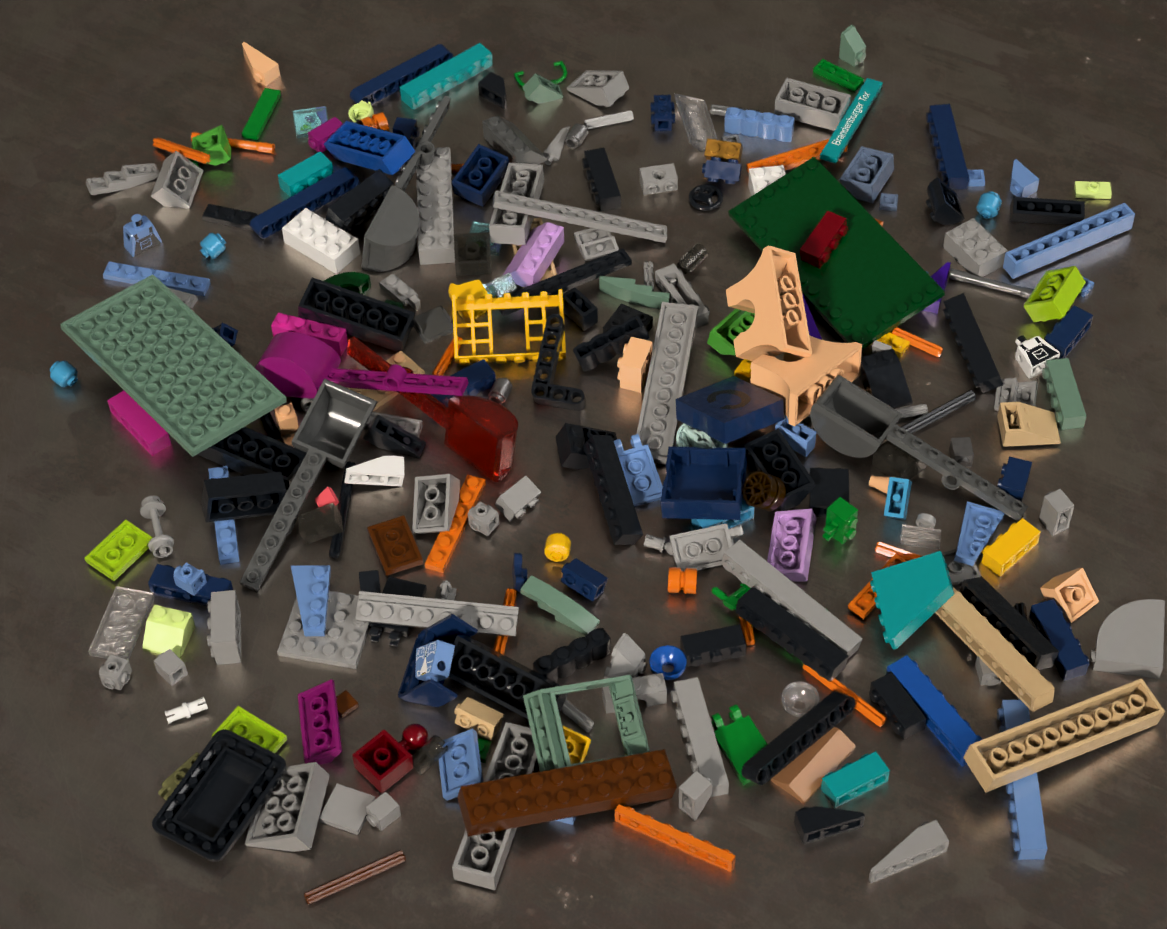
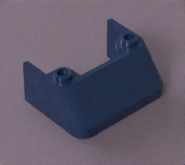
(432, 692)

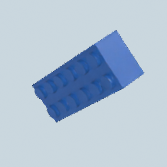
(369, 147)

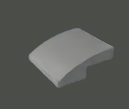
(595, 243)
(1016, 392)

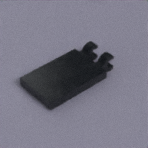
(396, 587)

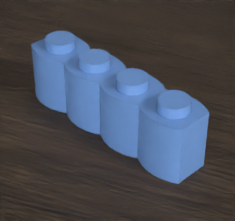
(754, 124)

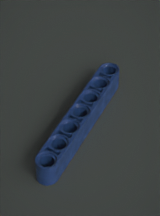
(393, 79)
(310, 198)

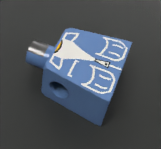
(434, 661)

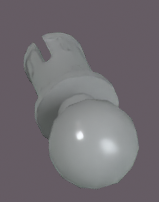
(657, 543)

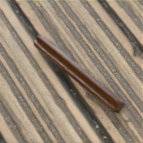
(354, 876)

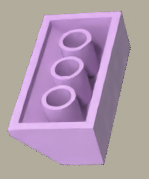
(536, 256)

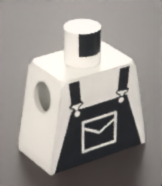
(1033, 354)

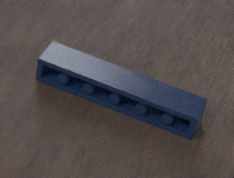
(947, 146)

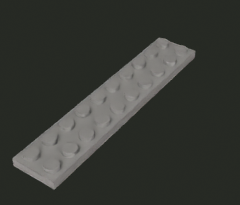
(666, 378)

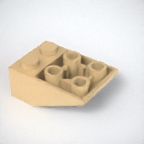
(1026, 425)

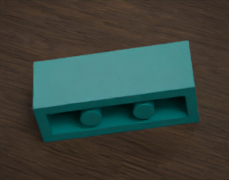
(305, 174)
(855, 779)

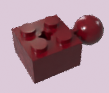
(385, 760)

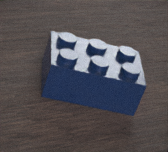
(480, 175)

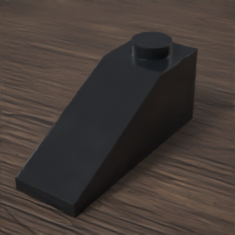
(393, 438)
(823, 822)

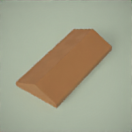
(806, 772)

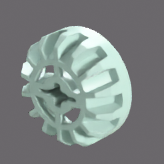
(690, 436)

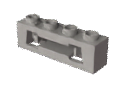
(668, 279)

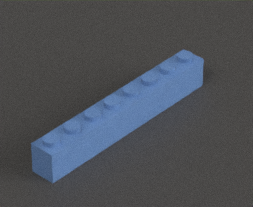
(1068, 240)
(1024, 794)

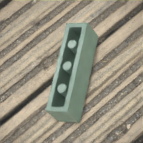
(1064, 394)

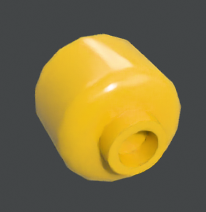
(557, 546)

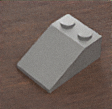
(600, 86)
(434, 503)

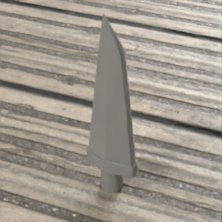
(555, 148)

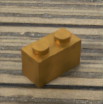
(723, 150)

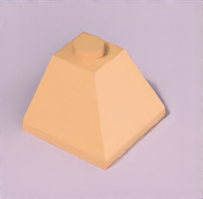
(1071, 592)

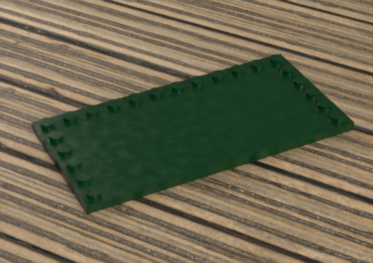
(868, 278)

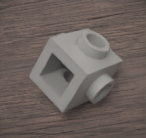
(483, 518)
(115, 672)

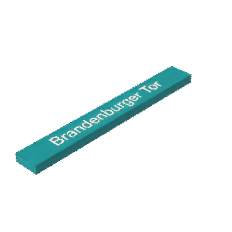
(851, 120)

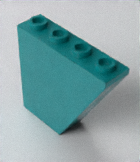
(910, 595)

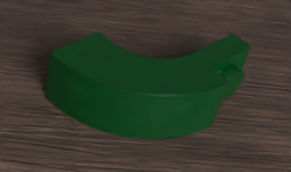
(352, 281)

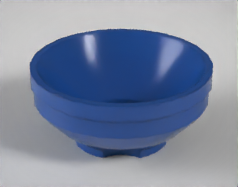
(668, 656)

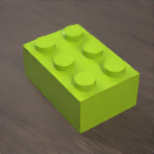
(1054, 294)

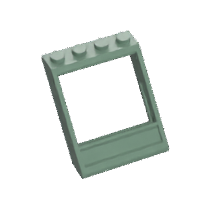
(548, 729)

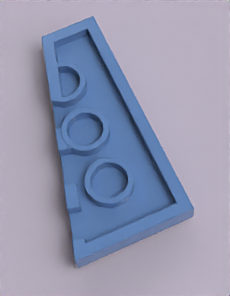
(975, 532)
(312, 594)

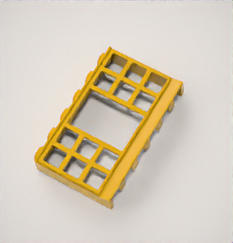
(505, 302)

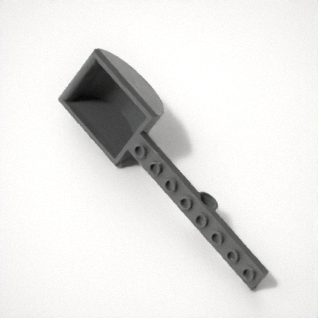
(395, 227)
(859, 423)
(326, 435)

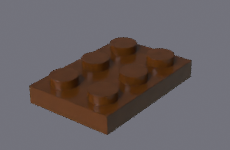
(395, 545)

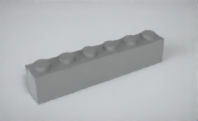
(699, 734)

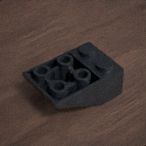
(571, 442)

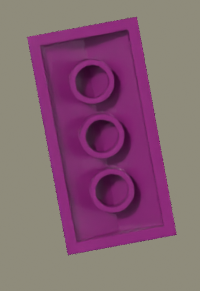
(320, 723)

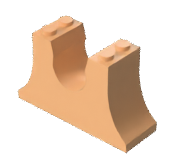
(777, 301)
(804, 379)

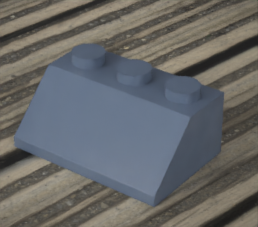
(868, 173)

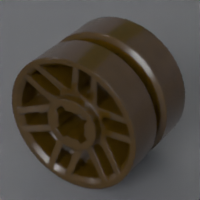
(763, 491)

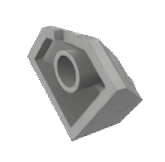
(626, 659)

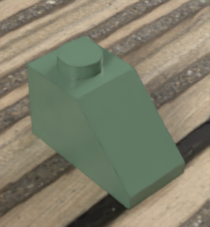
(852, 46)
(541, 90)

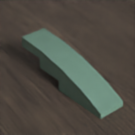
(628, 291)
(560, 605)

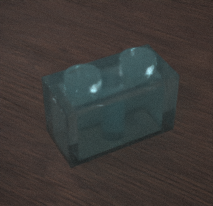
(500, 286)

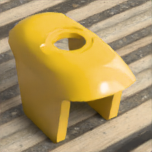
(470, 288)

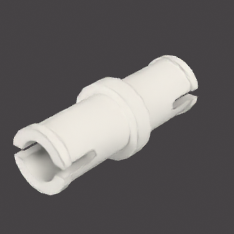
(186, 710)

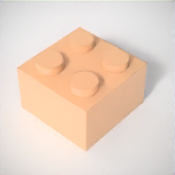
(634, 364)

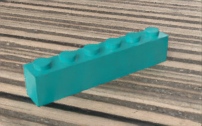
(446, 76)

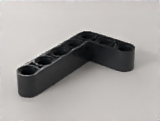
(549, 368)

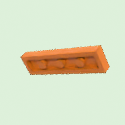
(864, 600)

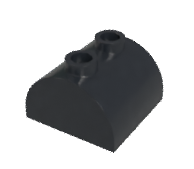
(943, 203)

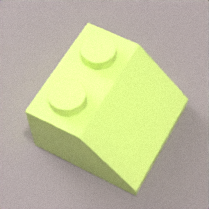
(168, 629)

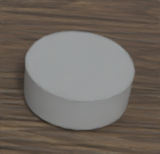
(925, 520)

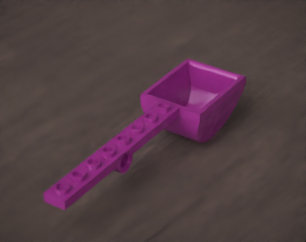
(301, 363)

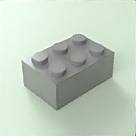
(975, 248)
(225, 627)

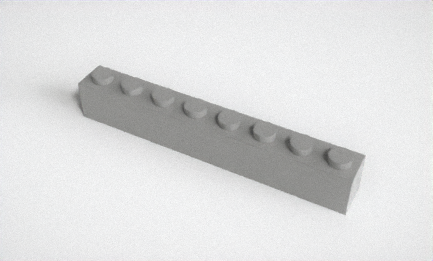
(758, 573)

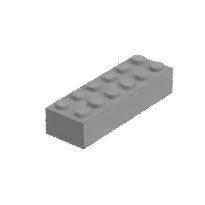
(510, 226)

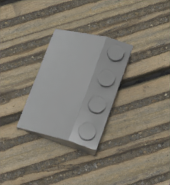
(291, 810)

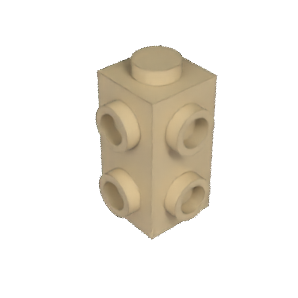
(479, 717)

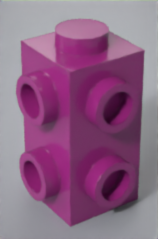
(322, 133)

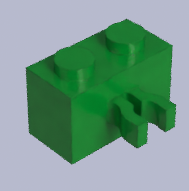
(840, 521)

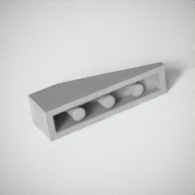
(919, 846)

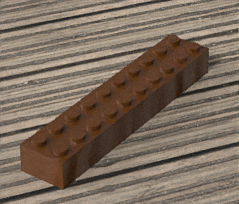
(566, 792)

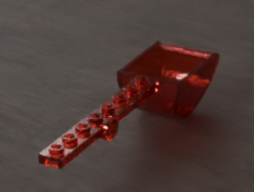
(474, 426)

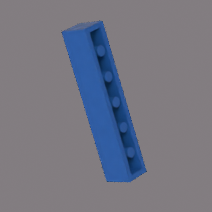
(940, 715)

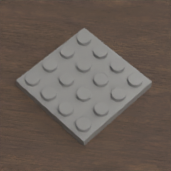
(342, 638)

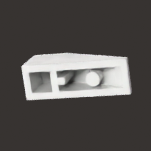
(379, 471)

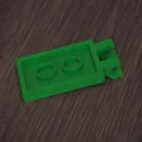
(737, 740)

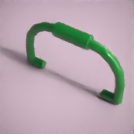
(561, 63)

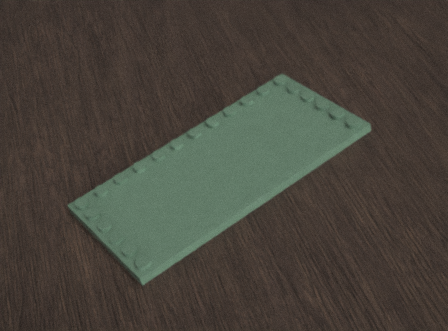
(173, 364)

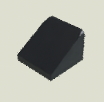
(370, 581)

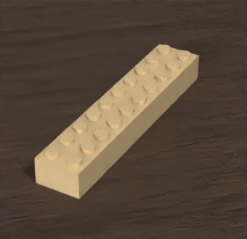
(1063, 735)

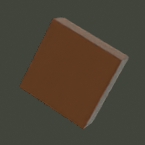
(346, 703)

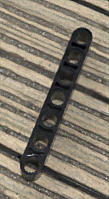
(798, 737)

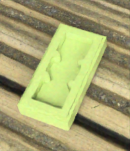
(1092, 190)

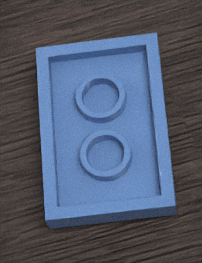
(460, 763)

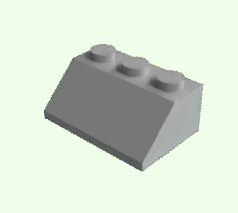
(177, 182)

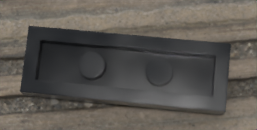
(228, 216)

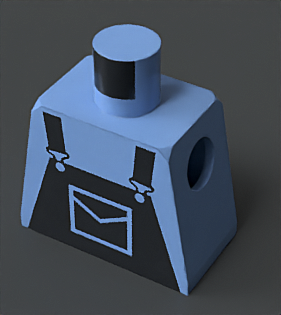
(140, 235)

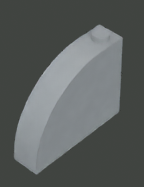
(1132, 640)

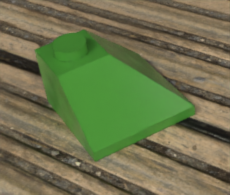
(215, 144)

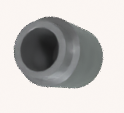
(576, 136)
(500, 390)

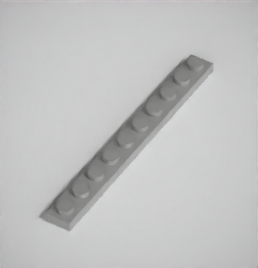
(579, 216)

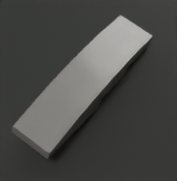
(126, 178)

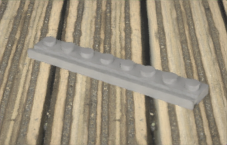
(425, 612)

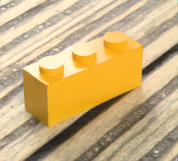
(1010, 547)

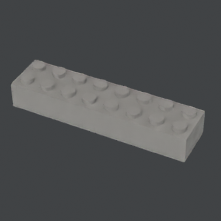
(436, 209)
(484, 855)

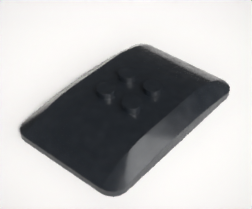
(219, 795)

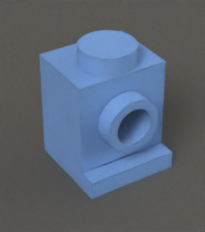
(189, 578)

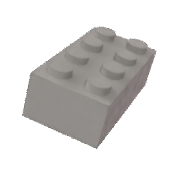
(811, 104)

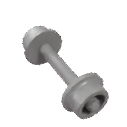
(152, 509)

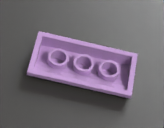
(792, 543)

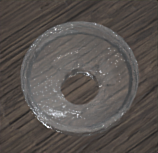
(799, 692)

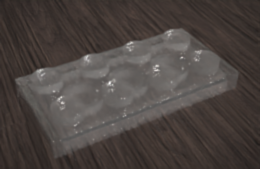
(121, 623)

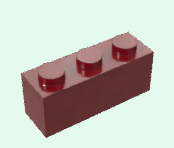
(824, 239)

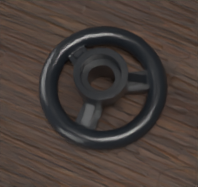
(705, 194)

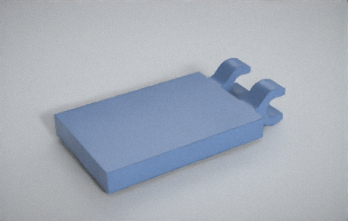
(639, 471)

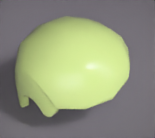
(360, 111)

